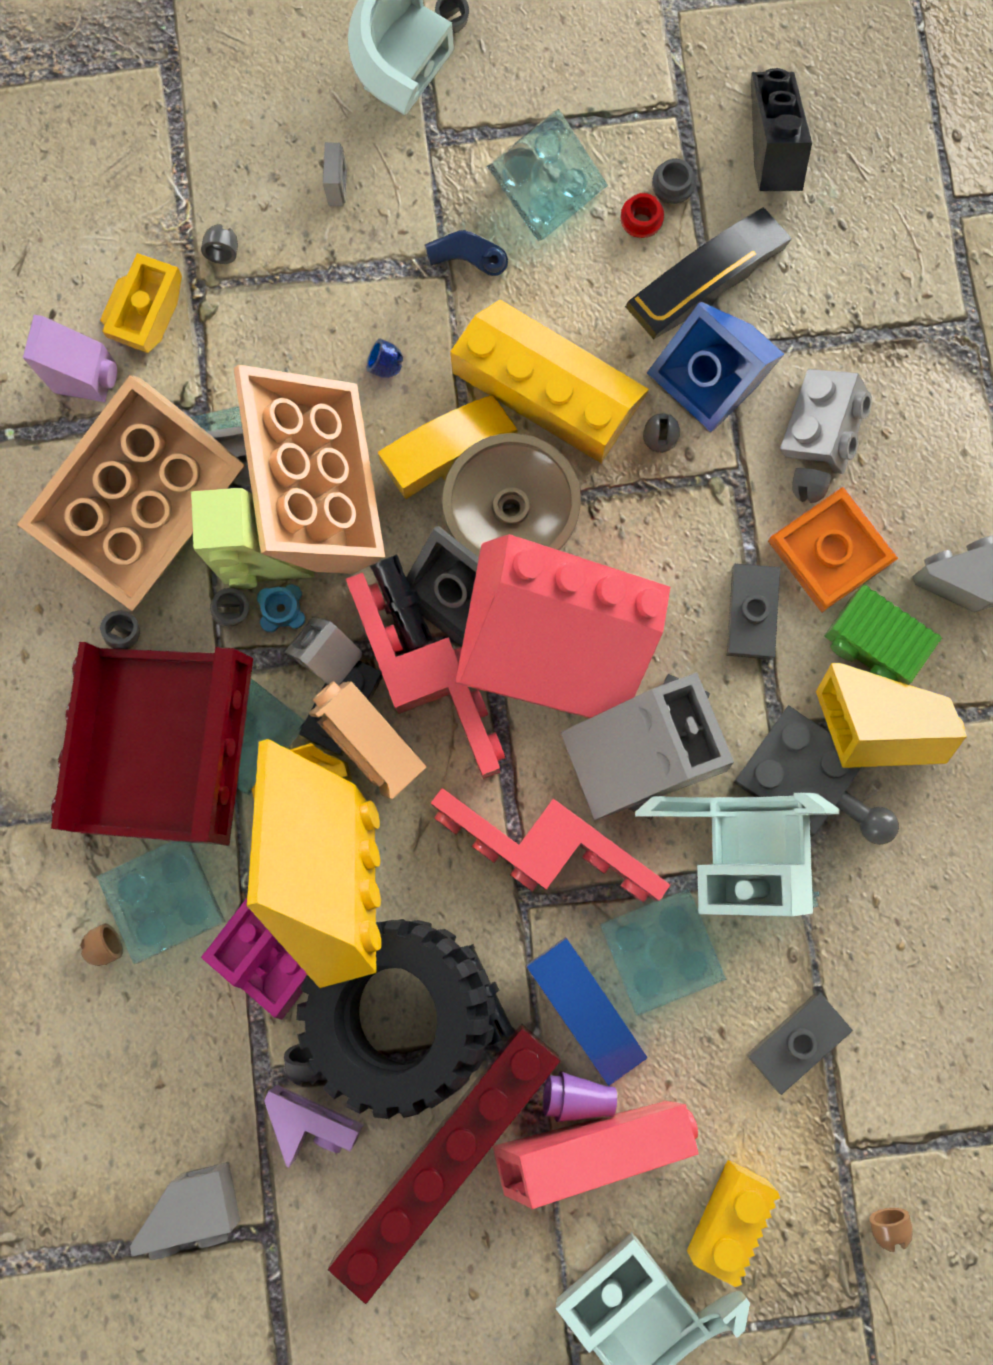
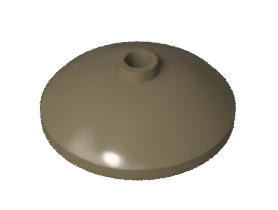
(516, 472)

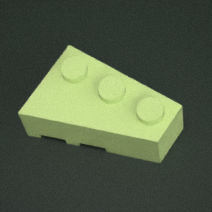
(229, 540)

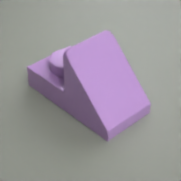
(296, 1116)

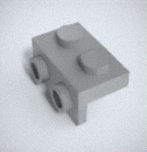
(827, 418)

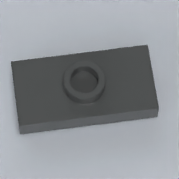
(753, 611)
(799, 1042)

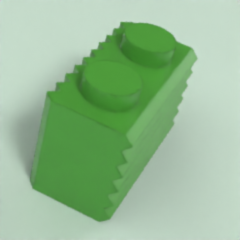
(881, 636)

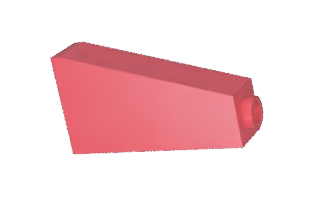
(595, 1153)

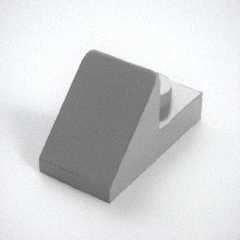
(324, 650)

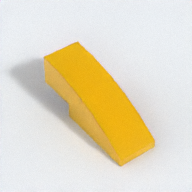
(435, 446)

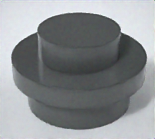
(673, 181)

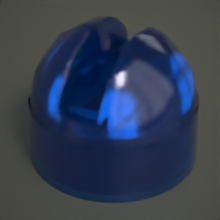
(384, 359)

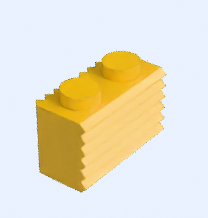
(732, 1223)

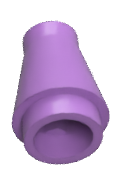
(576, 1098)

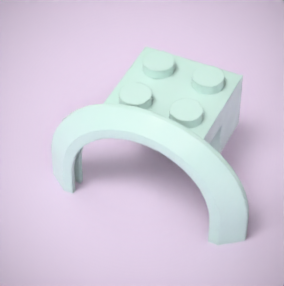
(397, 48)
(757, 851)
(637, 1315)

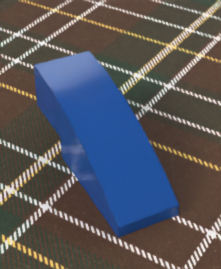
(586, 1011)

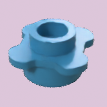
(269, 601)

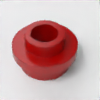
(642, 204)

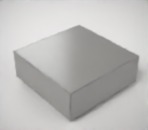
(334, 174)

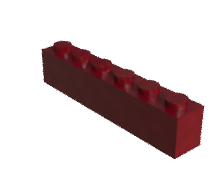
(443, 1163)

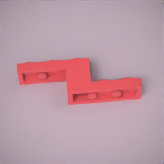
(424, 675)
(549, 847)

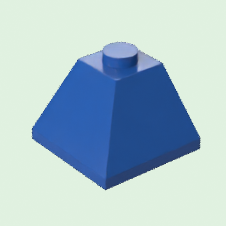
(714, 364)

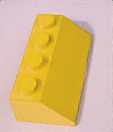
(546, 379)

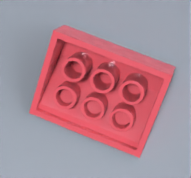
(558, 628)

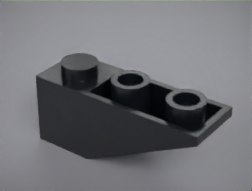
(779, 131)

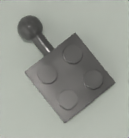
(803, 759)

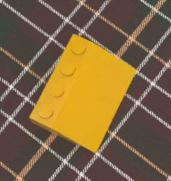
(314, 866)

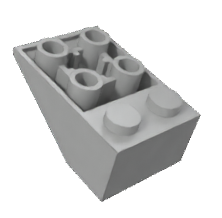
(647, 747)

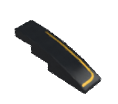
(708, 272)

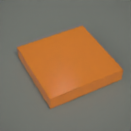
(832, 549)

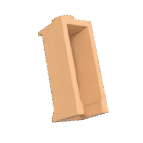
(366, 738)

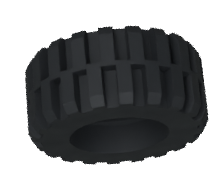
(460, 1038)

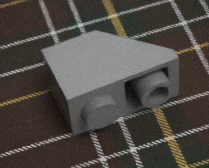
(963, 577)
(193, 1208)

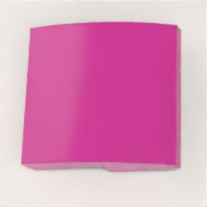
(256, 963)

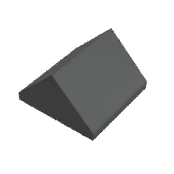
(444, 582)

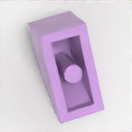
(69, 360)

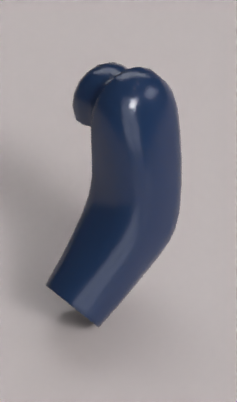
(470, 248)

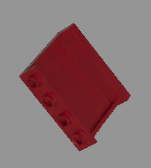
(153, 744)

